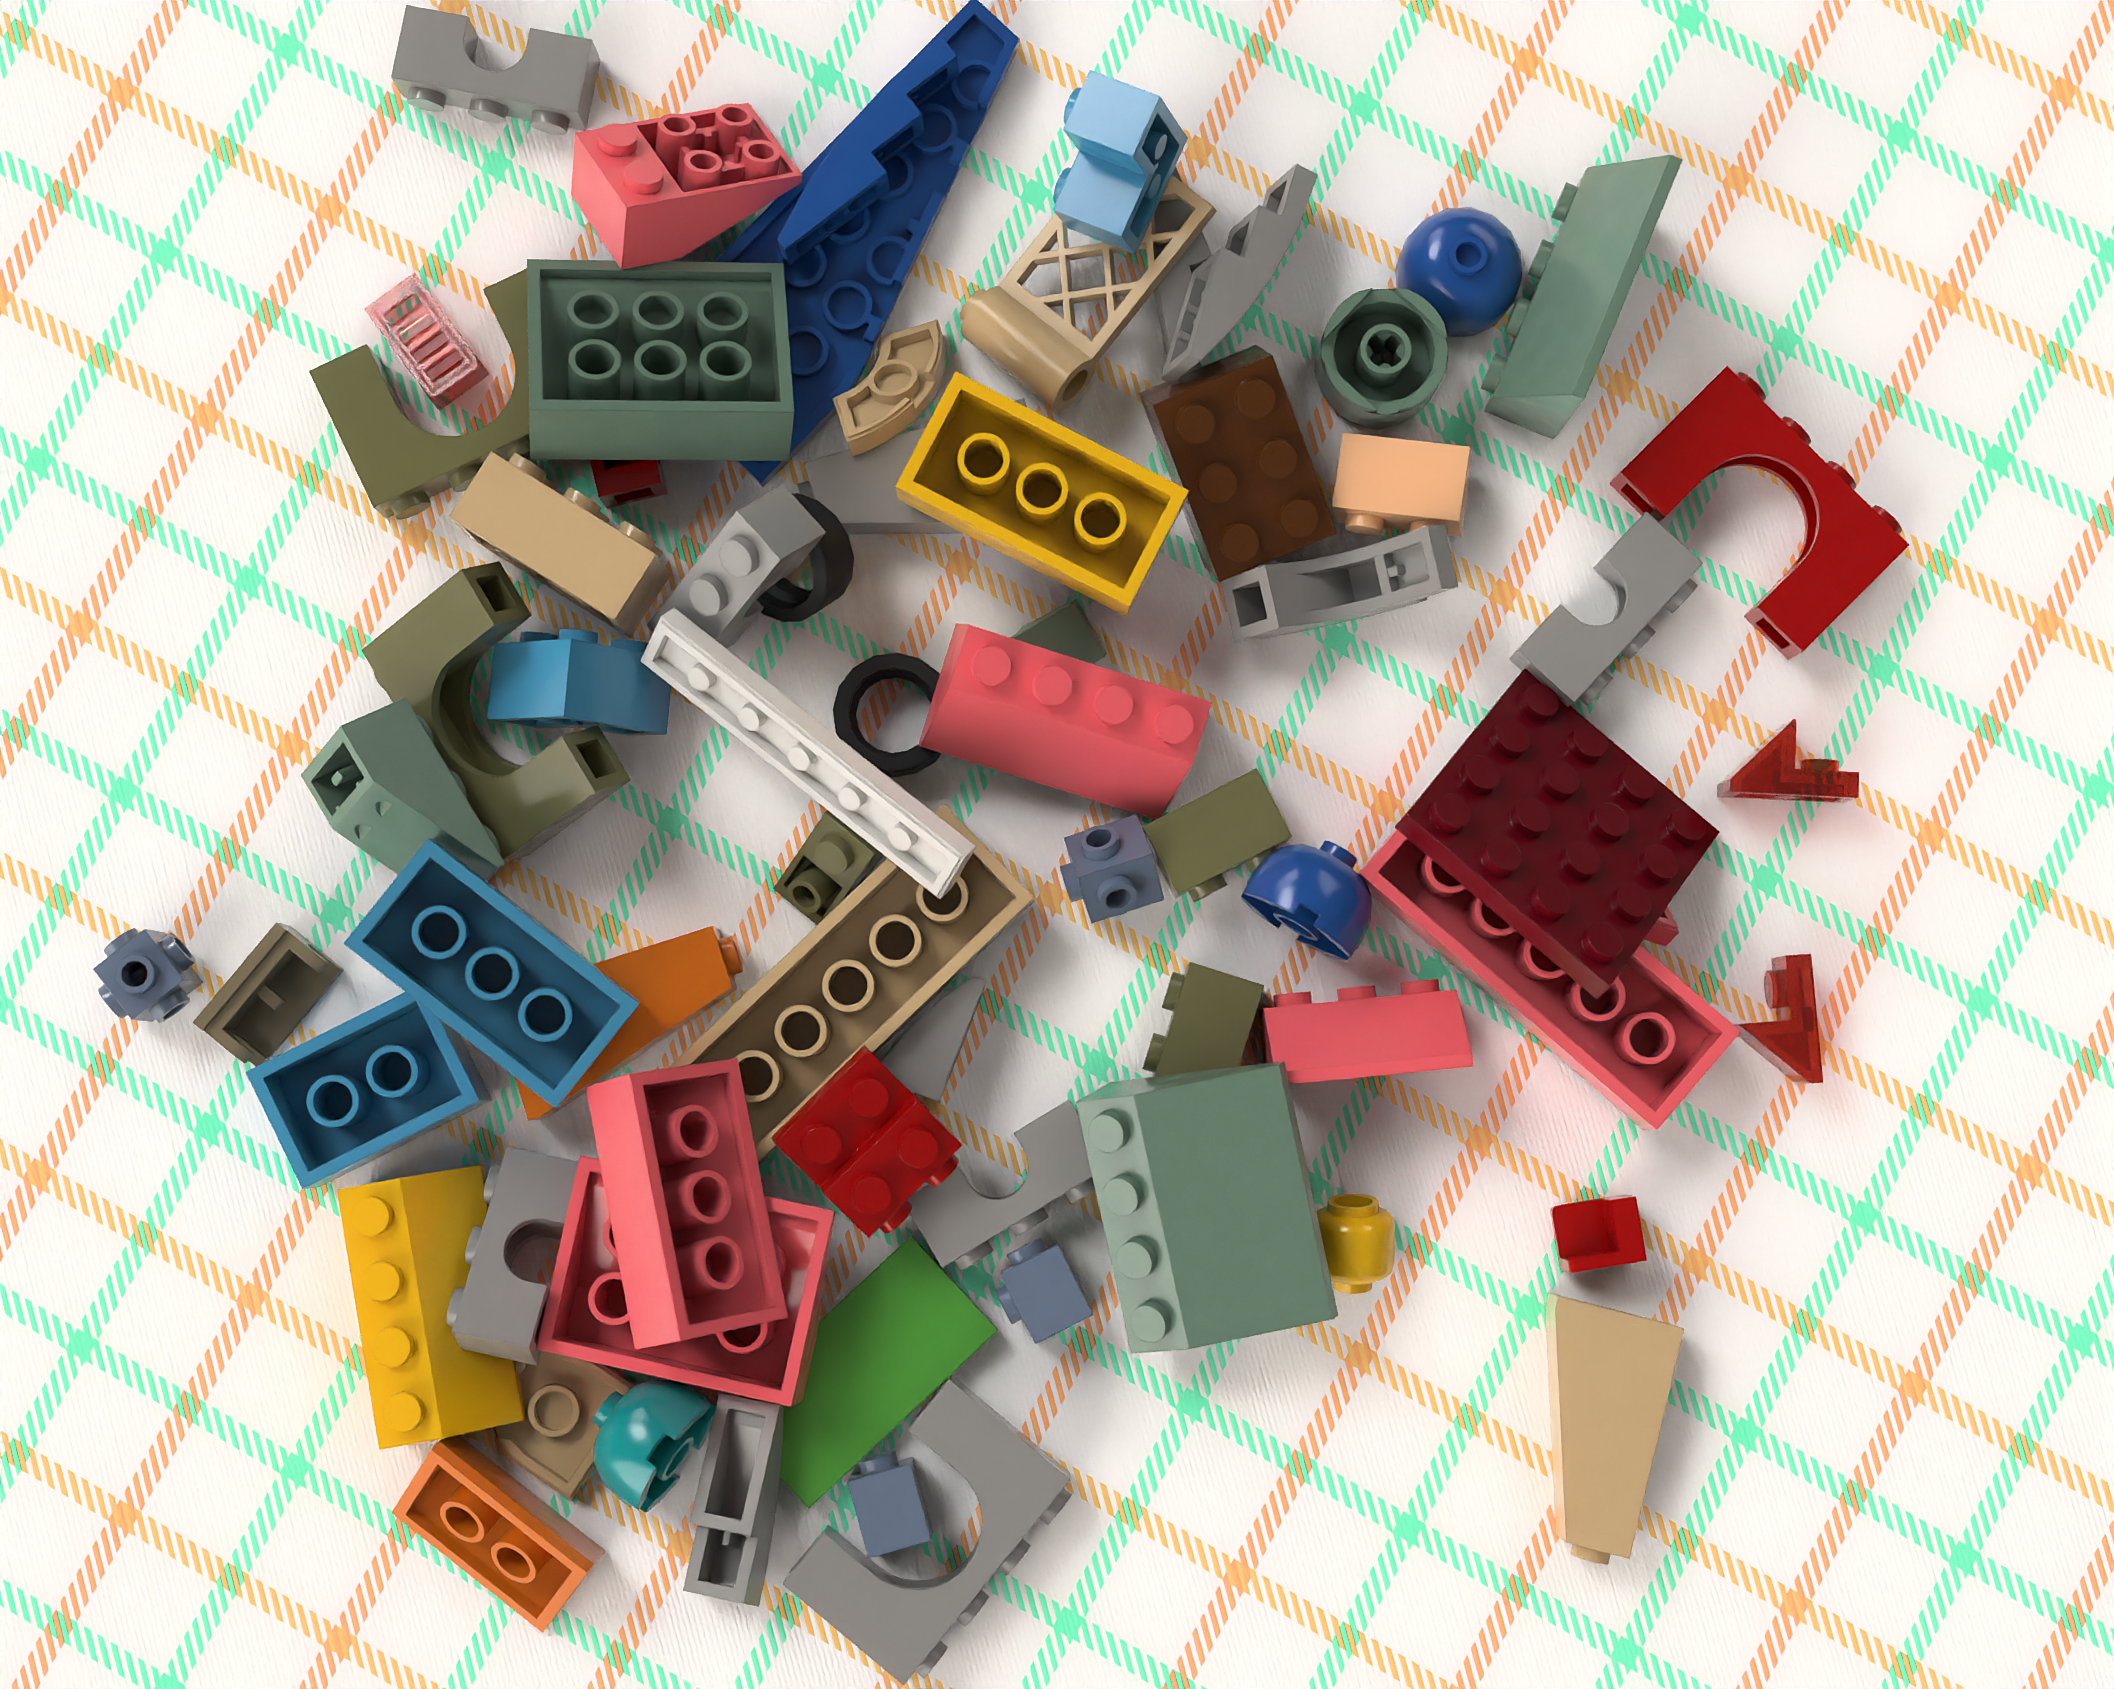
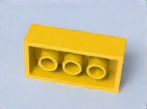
(1040, 493)

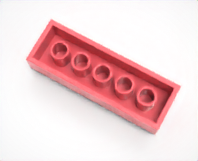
(1634, 1044)

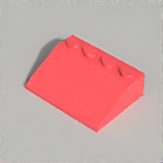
(763, 1361)

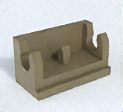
(268, 995)

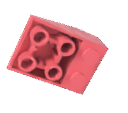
(676, 180)

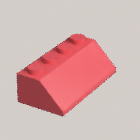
(1063, 722)
(686, 1202)

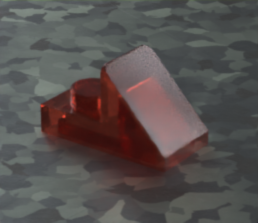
(1772, 775)
(1793, 1039)

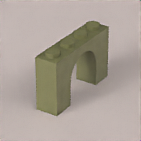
(397, 459)
(432, 662)

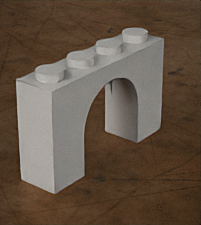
(904, 1619)

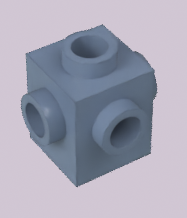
(1111, 869)
(168, 977)

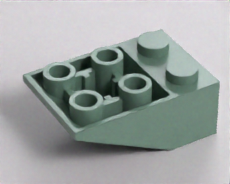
(393, 791)

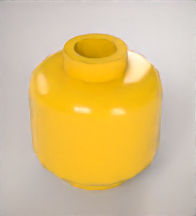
(1357, 1241)

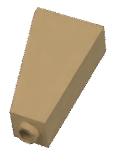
(1606, 1416)

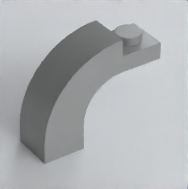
(1339, 586)

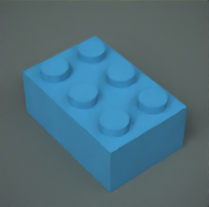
(366, 1089)

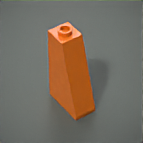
(674, 986)

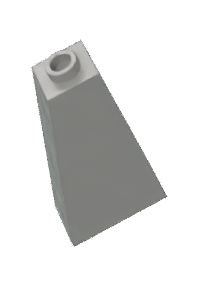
(864, 491)

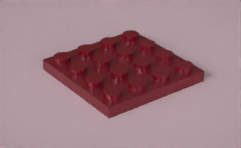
(1559, 832)

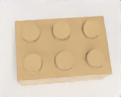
(562, 541)

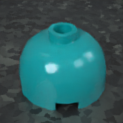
(648, 1438)

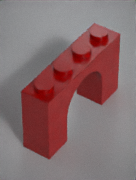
(1843, 537)

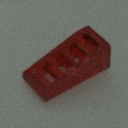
(454, 380)

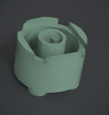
(1369, 325)

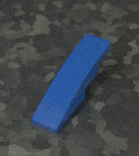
(853, 170)

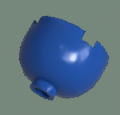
(1463, 268)
(1314, 896)

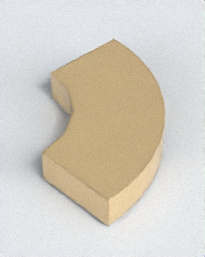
(896, 388)

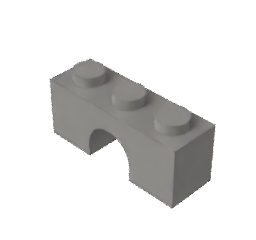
(546, 86)
(741, 563)
(1646, 572)
(962, 1220)
(497, 1309)

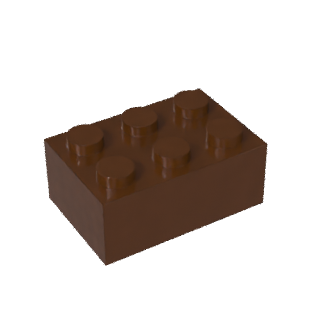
(1243, 460)

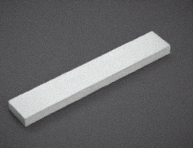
(807, 753)

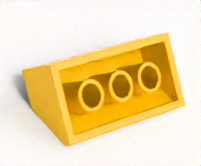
(404, 1263)

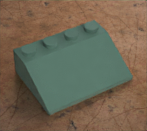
(1577, 292)
(658, 361)
(1206, 1206)

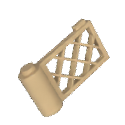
(1037, 342)

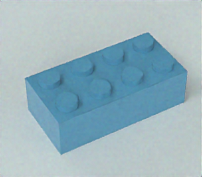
(492, 972)

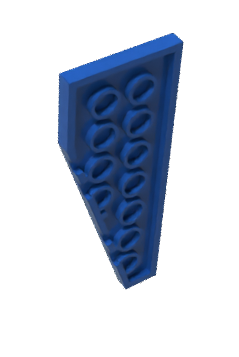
(852, 279)

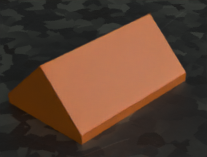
(497, 1530)

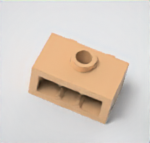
(1400, 484)

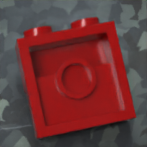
(869, 1143)

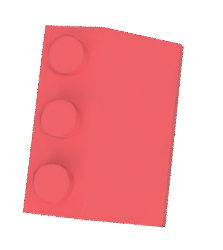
(1366, 1033)

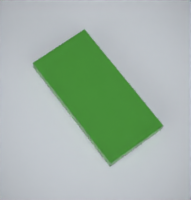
(875, 1365)

